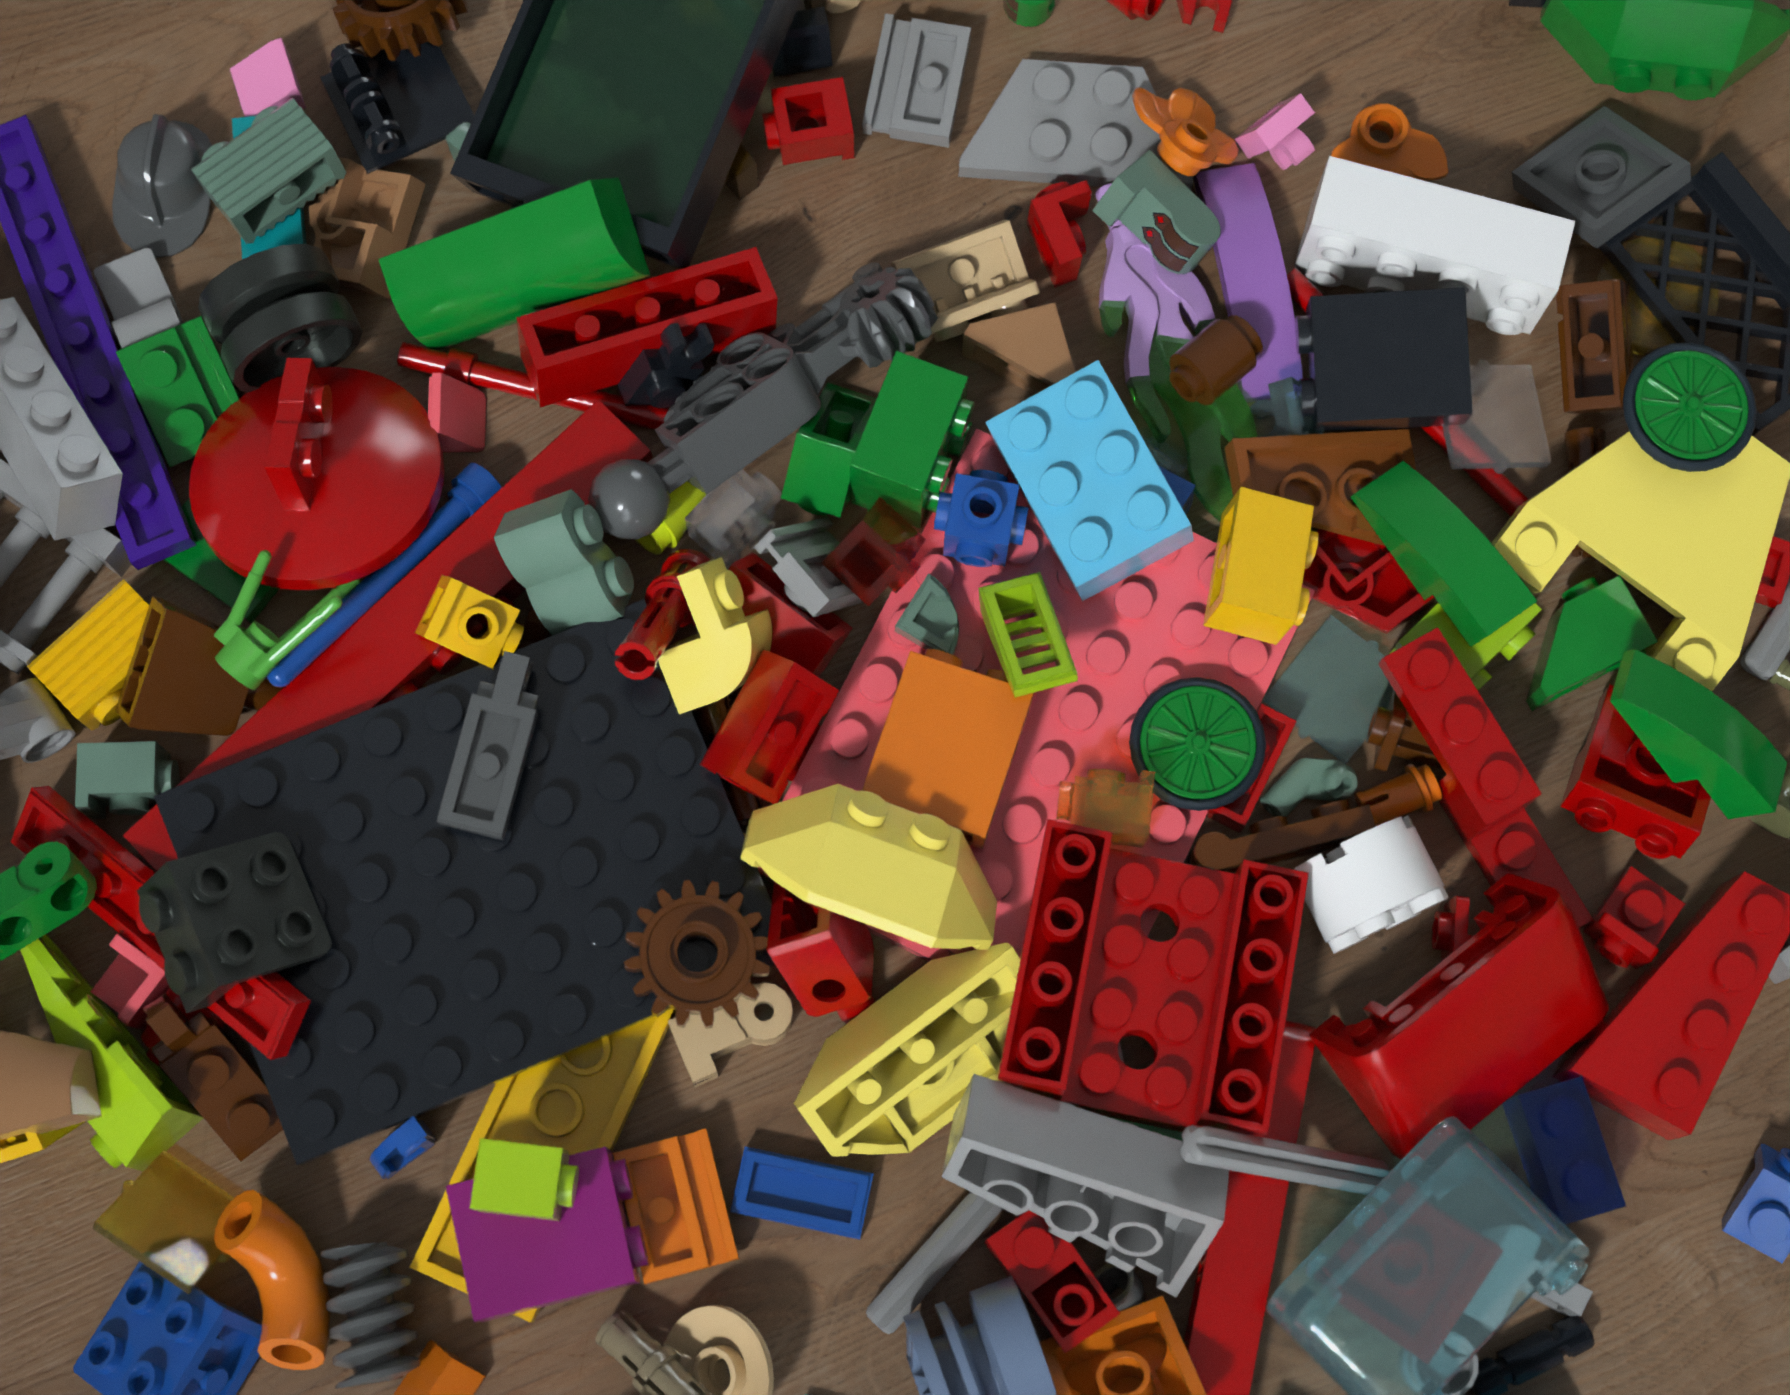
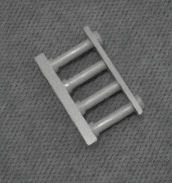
(85, 551)

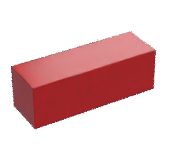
(1277, 731)

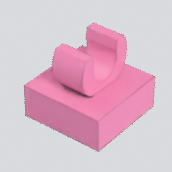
(1279, 133)

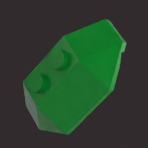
(1667, 44)

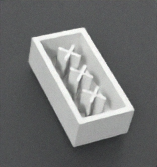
(1412, 234)

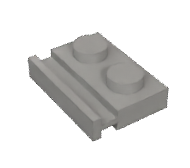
(917, 80)
(799, 558)

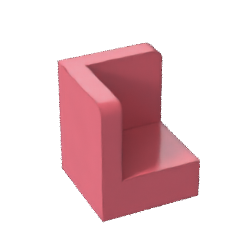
(130, 983)

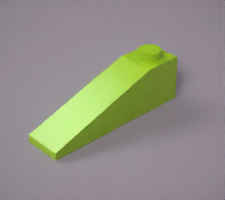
(137, 1099)

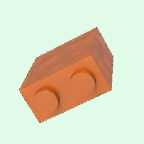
(948, 742)

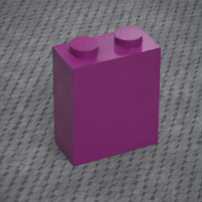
(536, 1262)

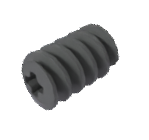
(370, 1313)

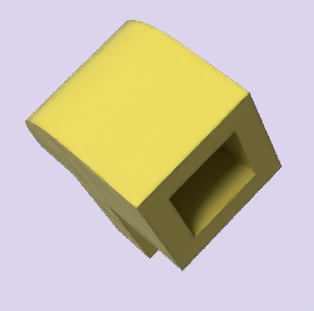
(727, 645)

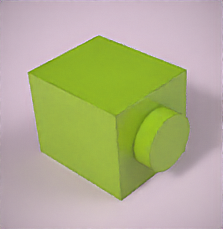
(523, 1180)

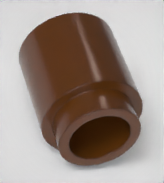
(1215, 360)

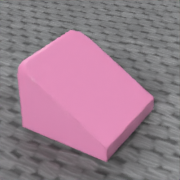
(266, 79)

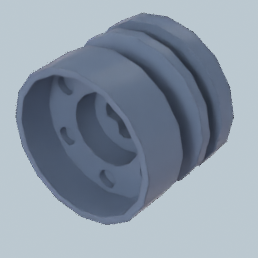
(983, 1358)

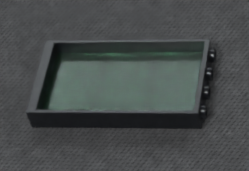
(627, 95)

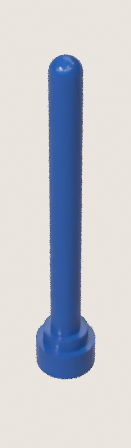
(469, 492)

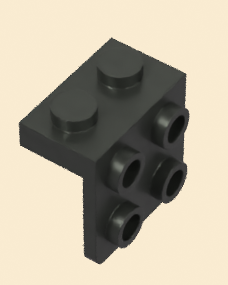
(232, 917)

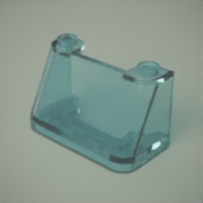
(1426, 1269)

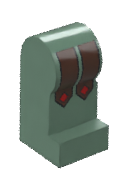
(1160, 214)

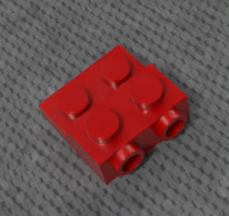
(1626, 790)

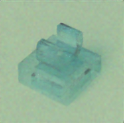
(1285, 408)

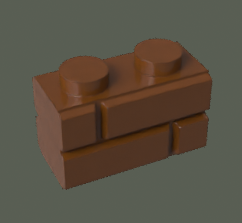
(1594, 345)

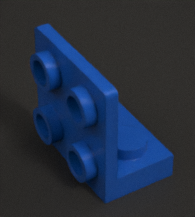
(169, 1342)

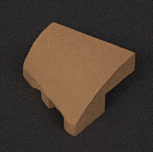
(365, 221)
(44, 1085)

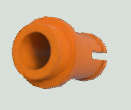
(1402, 794)

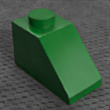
(823, 452)
(1587, 639)

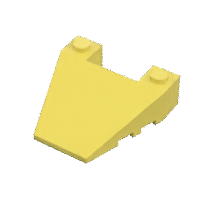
(1669, 532)

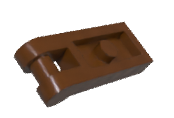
(1276, 841)

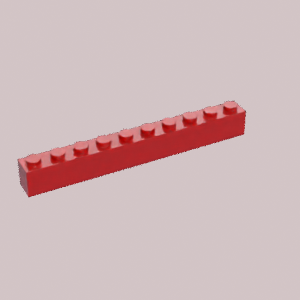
(380, 651)

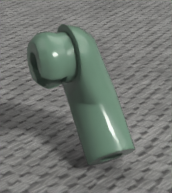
(1310, 780)

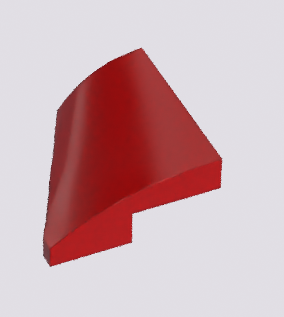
(1362, 582)

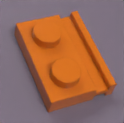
(679, 1206)

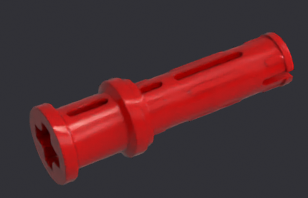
(660, 619)

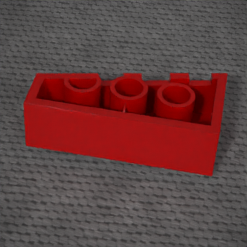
(1686, 1011)

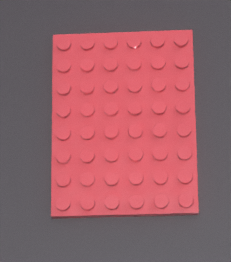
(1123, 650)

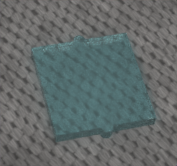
(1333, 689)

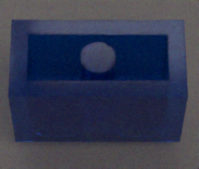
(1564, 1150)

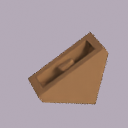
(1021, 347)

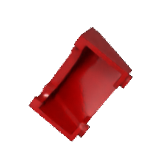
(1473, 1022)

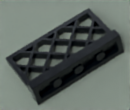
(1745, 228)

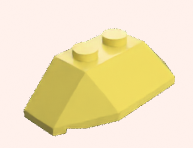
(875, 865)
(911, 1054)

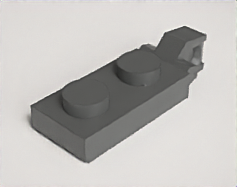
(491, 752)

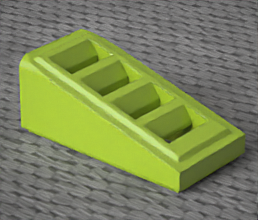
(1019, 598)

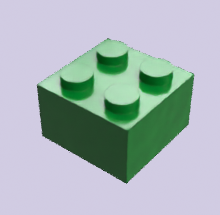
(909, 438)

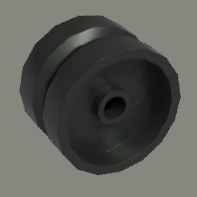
(278, 309)

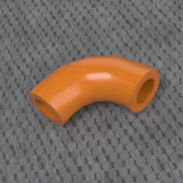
(286, 1277)

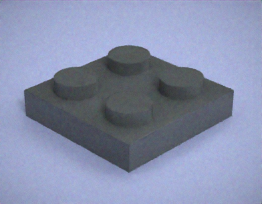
(1601, 176)

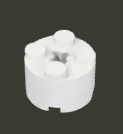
(1371, 883)

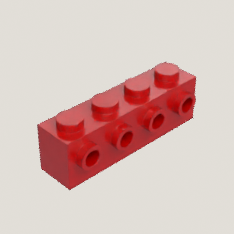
(600, 336)

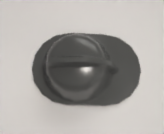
(155, 191)

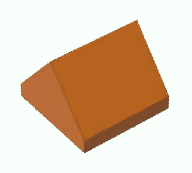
(440, 1374)

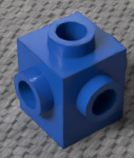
(976, 539)

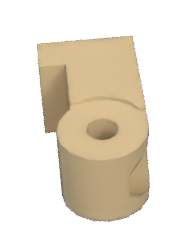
(759, 1023)

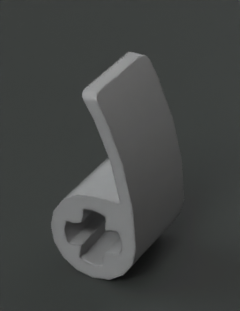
(137, 296)

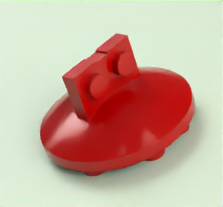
(321, 473)

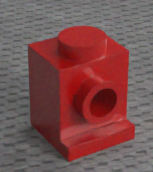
(813, 105)

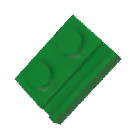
(179, 385)

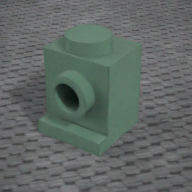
(122, 777)

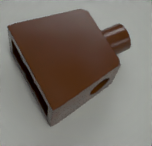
(177, 680)

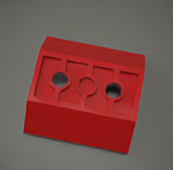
(1202, 1000)

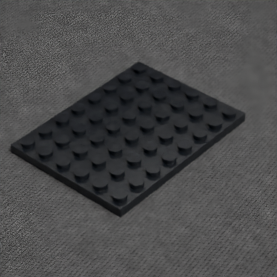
(464, 947)

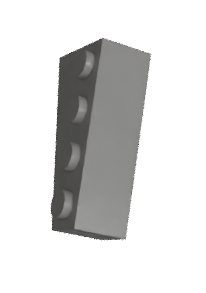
(1087, 1178)

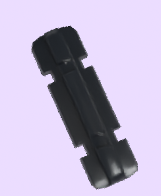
(1533, 1356)

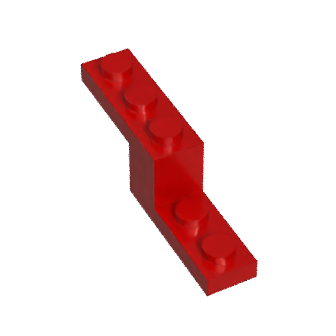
(1484, 776)

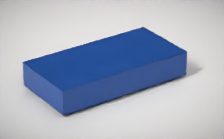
(802, 1193)

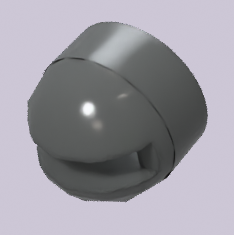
(1133, 1290)

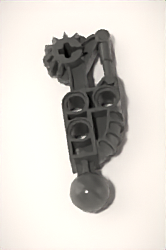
(762, 395)

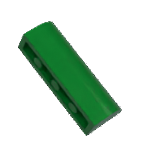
(516, 264)

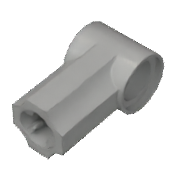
(31, 722)

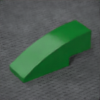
(1443, 552)
(1698, 736)

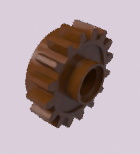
(397, 23)
(688, 919)

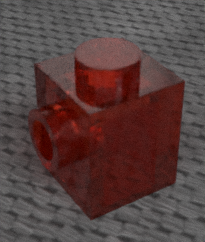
(876, 553)

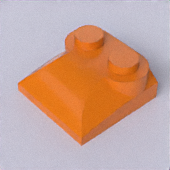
(1128, 1356)

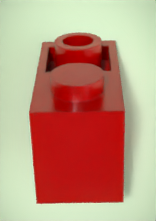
(1052, 1280)

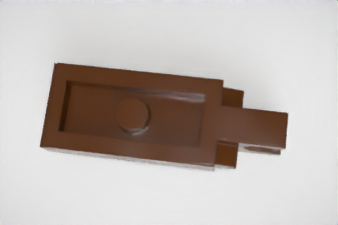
(214, 1076)

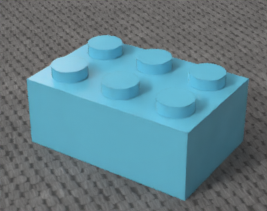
(1090, 480)

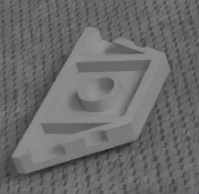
(1063, 126)

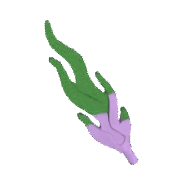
(1153, 335)

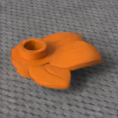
(1185, 130)
(1407, 152)

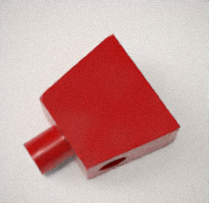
(821, 956)

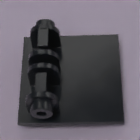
(395, 104)

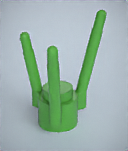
(256, 651)

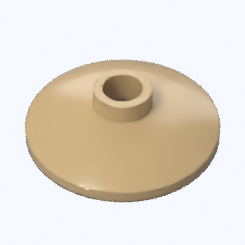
(720, 1337)

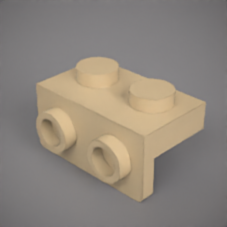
(972, 277)

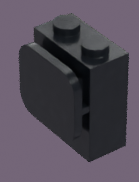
(1385, 360)

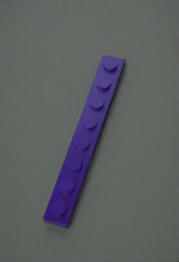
(85, 345)

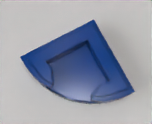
(402, 1147)

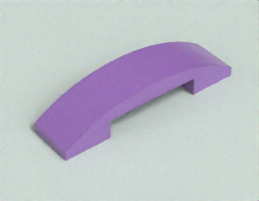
(1252, 272)

